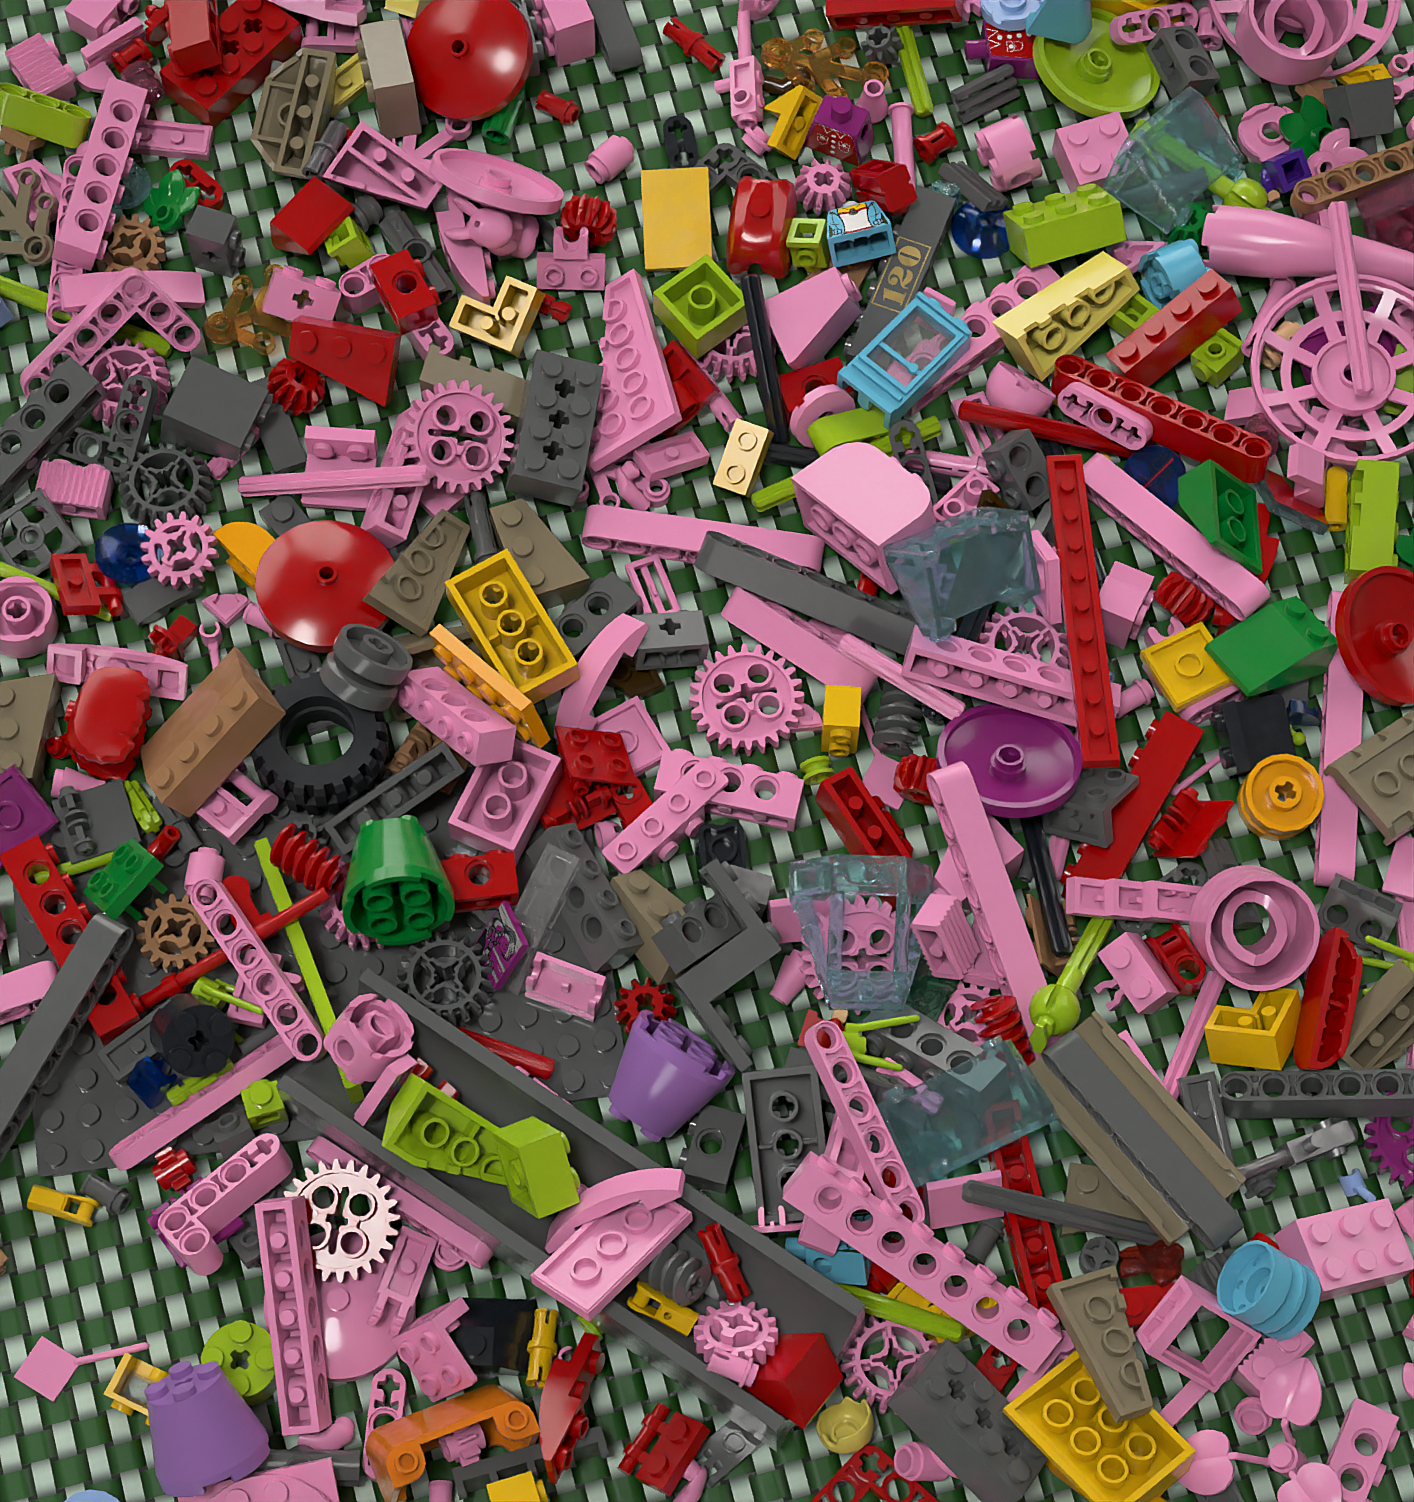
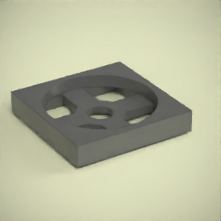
(45, 526)

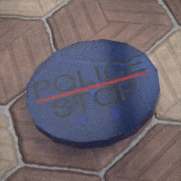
(1157, 471)

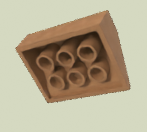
(209, 734)

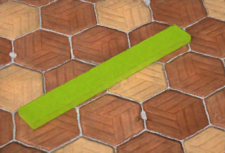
(303, 956)

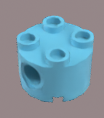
(1170, 271)

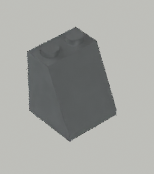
(214, 411)

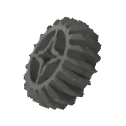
(164, 469)
(463, 959)

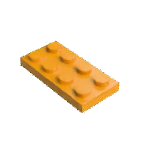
(489, 686)

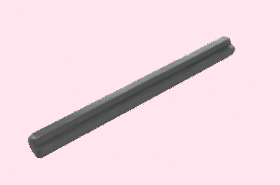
(1058, 1212)

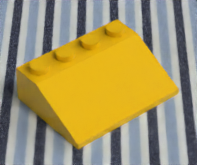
(1079, 1436)

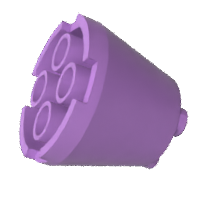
(665, 1076)
(201, 1430)

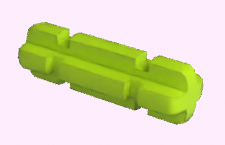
(142, 807)
(191, 1085)

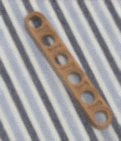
(1347, 177)

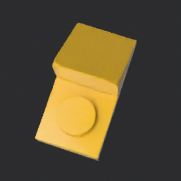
(795, 114)

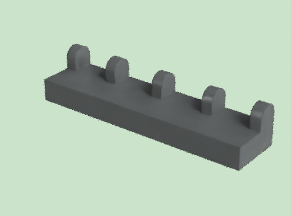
(506, 1465)

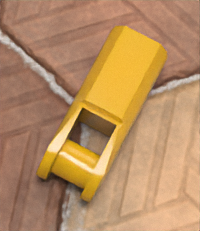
(1336, 498)
(58, 1204)
(668, 1313)

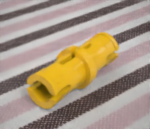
(542, 1347)

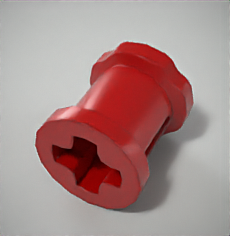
(134, 52)
(935, 142)

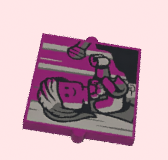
(503, 943)

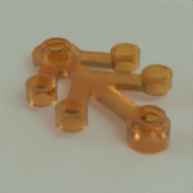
(784, 55)
(237, 322)

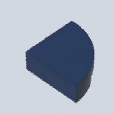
(1300, 714)

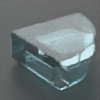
(947, 189)

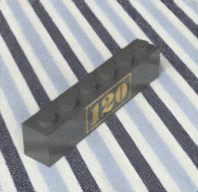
(905, 271)

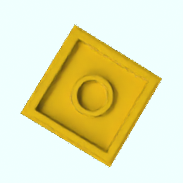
(1184, 667)

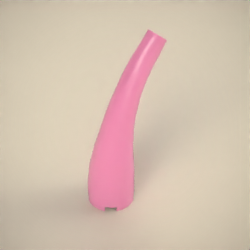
(1279, 245)

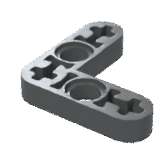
(730, 172)
(118, 439)

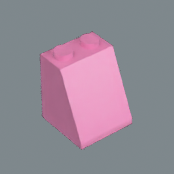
(813, 316)
(948, 880)

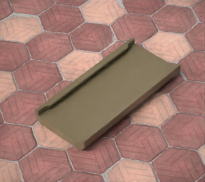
(1382, 777)
(1163, 1110)

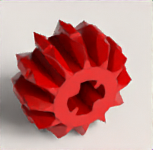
(592, 214)
(295, 386)
(1184, 599)
(911, 778)
(640, 995)

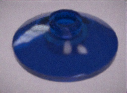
(979, 239)
(121, 543)

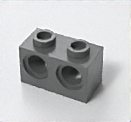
(1182, 60)
(1026, 466)
(1361, 905)
(696, 932)

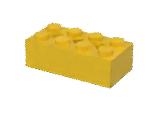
(515, 609)

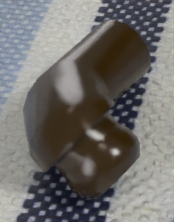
(781, 86)

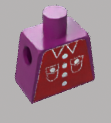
(1004, 47)
(841, 130)

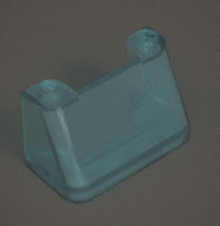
(1173, 161)
(964, 566)
(965, 1111)

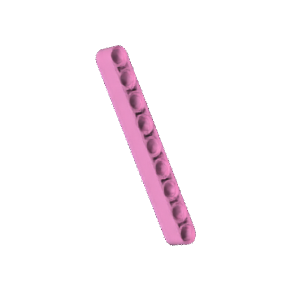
(1339, 734)
(987, 888)

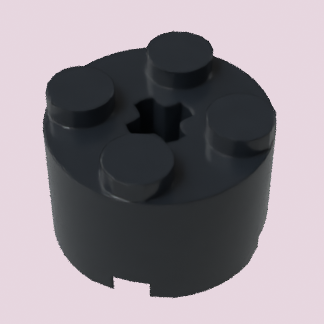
(209, 1031)

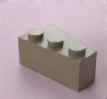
(390, 78)
(505, 386)
(27, 722)

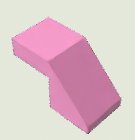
(1243, 404)
(1308, 471)

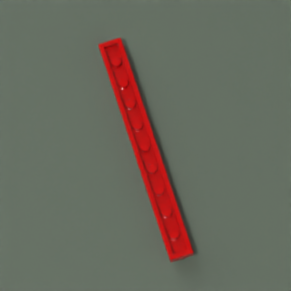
(1082, 612)

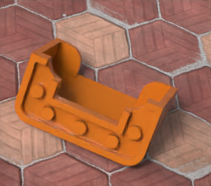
(398, 1446)

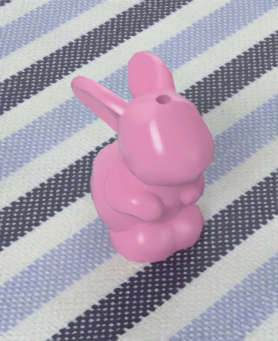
(497, 230)

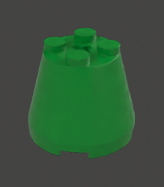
(395, 883)

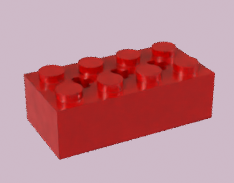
(250, 39)

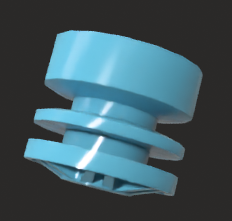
(1268, 1290)

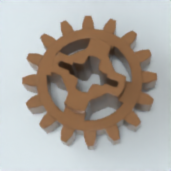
(131, 244)
(166, 942)

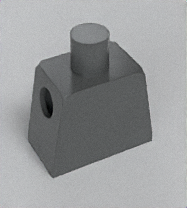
(1363, 109)

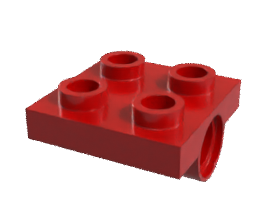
(690, 384)

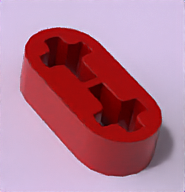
(203, 181)

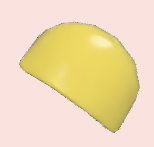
(846, 1426)

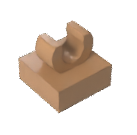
(21, 140)

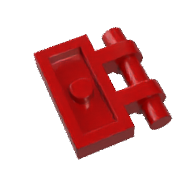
(77, 589)
(670, 1455)

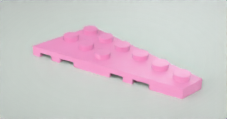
(635, 386)

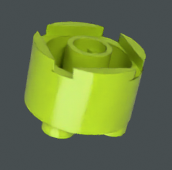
(249, 1343)

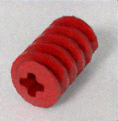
(306, 863)
(1003, 1021)

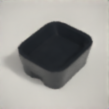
(723, 842)

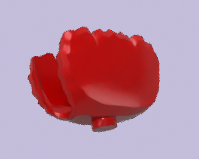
(760, 226)
(109, 722)

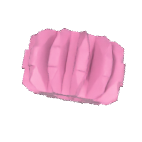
(822, 186)

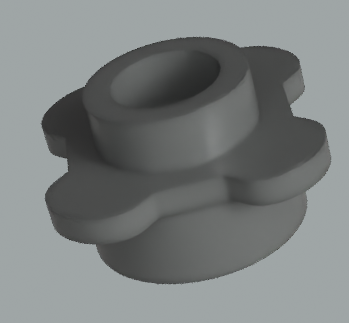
(1261, 1184)

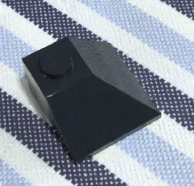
(496, 1335)

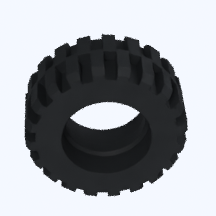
(327, 784)

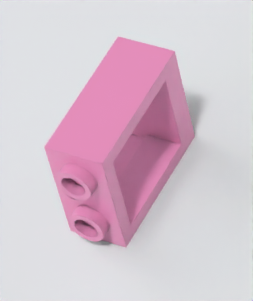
(1172, 1316)

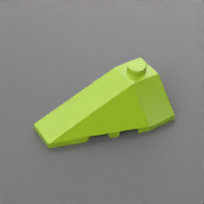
(441, 1133)

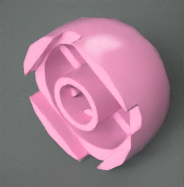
(1014, 391)

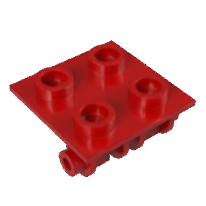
(593, 757)
(583, 810)
(1187, 825)

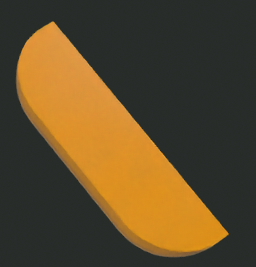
(246, 546)

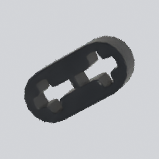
(687, 145)

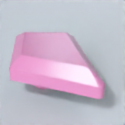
(1131, 251)

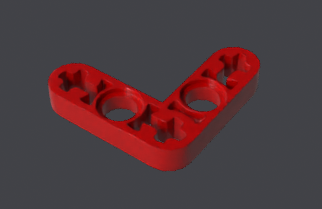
(865, 1482)

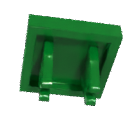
(124, 879)

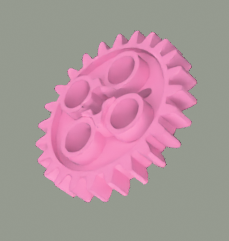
(460, 406)
(756, 726)
(860, 922)

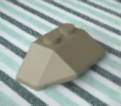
(295, 110)

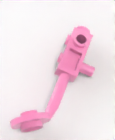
(746, 72)

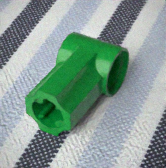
(500, 126)

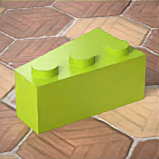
(1371, 517)

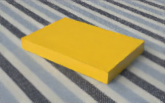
(675, 217)

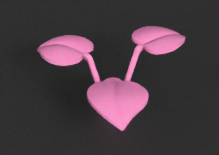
(1286, 1394)

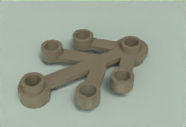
(17, 221)

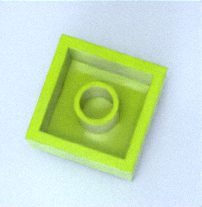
(700, 306)
(537, 1167)

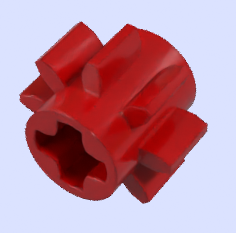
(174, 1168)

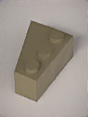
(539, 554)
(646, 906)
(1383, 1021)

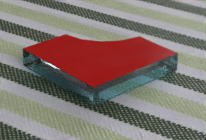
(1280, 500)

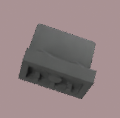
(1088, 811)

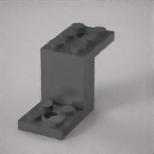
(727, 964)

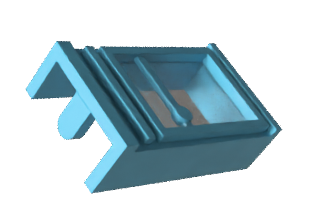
(906, 358)

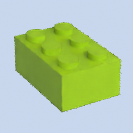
(1064, 225)

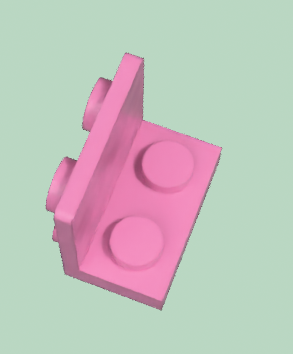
(339, 450)
(432, 1353)

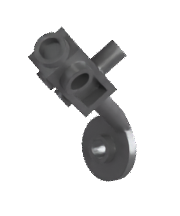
(1326, 1140)

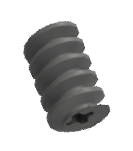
(896, 720)
(676, 1275)

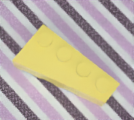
(1065, 313)

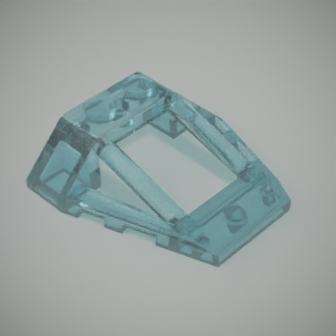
(860, 875)

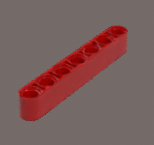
(1173, 422)

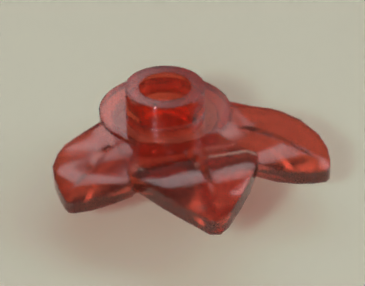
(1157, 1259)

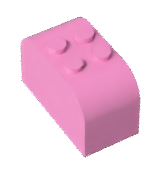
(861, 503)

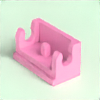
(566, 986)

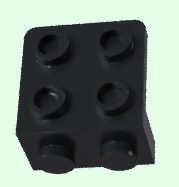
(1251, 732)

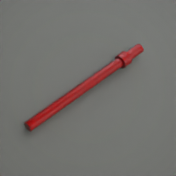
(175, 983)

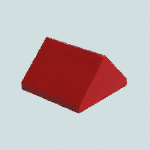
(309, 218)
(797, 1377)

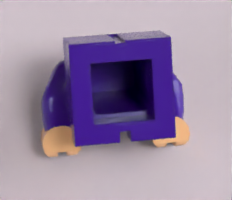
(1284, 172)

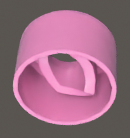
(1326, 27)
(1287, 943)

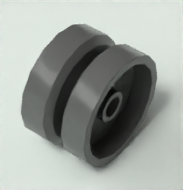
(366, 667)

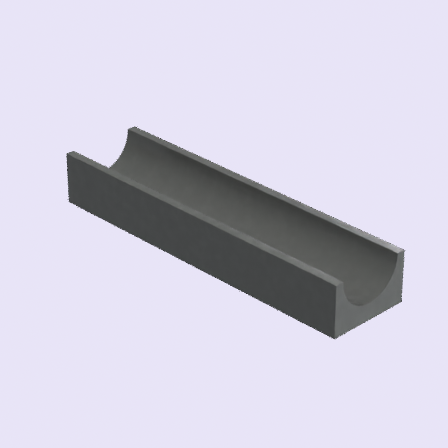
(504, 1095)

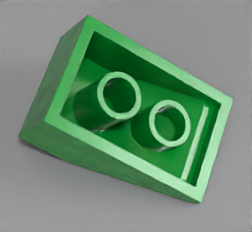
(1223, 512)
(1274, 647)

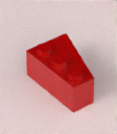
(349, 354)

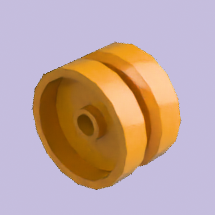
(1295, 782)

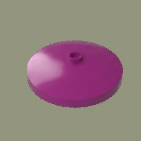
(1015, 757)

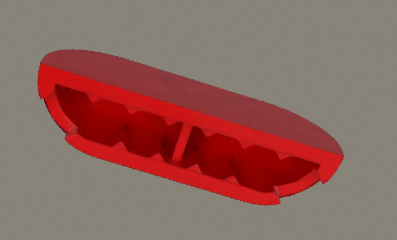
(1328, 1002)

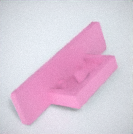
(667, 821)

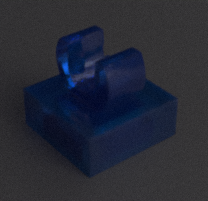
(150, 1082)

